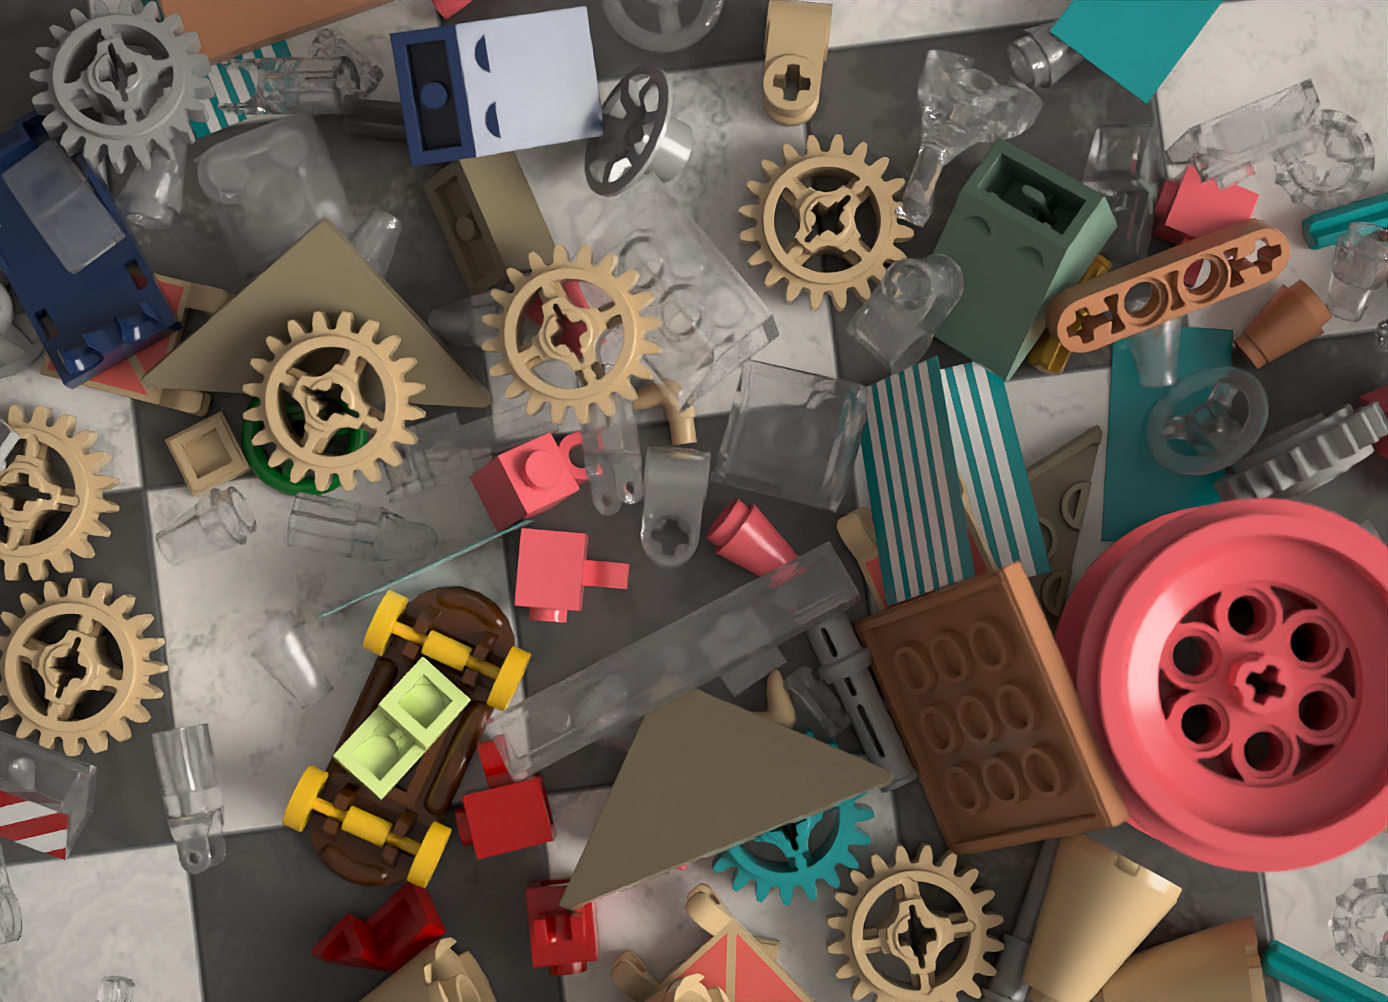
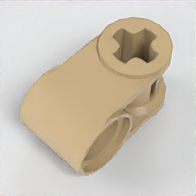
(794, 52)

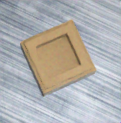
(208, 454)

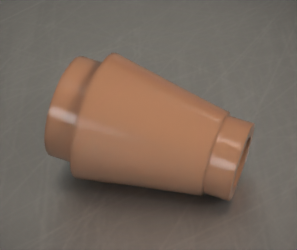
(1283, 324)

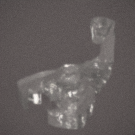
(958, 112)

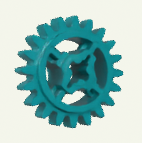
(802, 866)

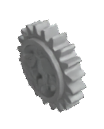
(98, 87)
(1304, 454)

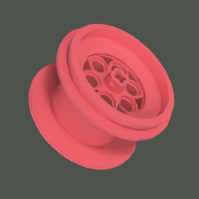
(1175, 580)

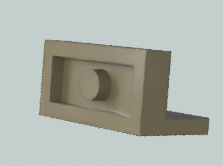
(488, 218)

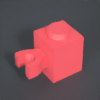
(1196, 209)
(529, 480)
(555, 572)

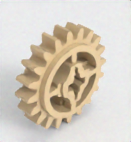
(786, 184)
(547, 284)
(283, 376)
(37, 471)
(89, 644)
(944, 927)

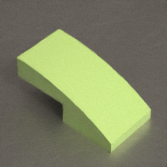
(401, 728)

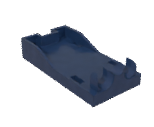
(99, 308)

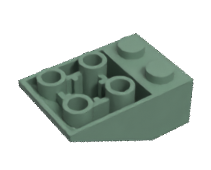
(1020, 242)

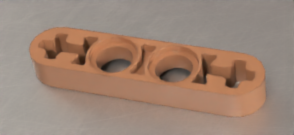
(1169, 294)

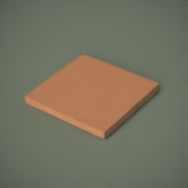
(990, 715)

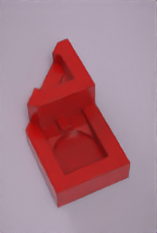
(388, 937)

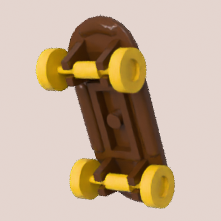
(404, 832)

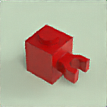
(505, 812)
(560, 936)

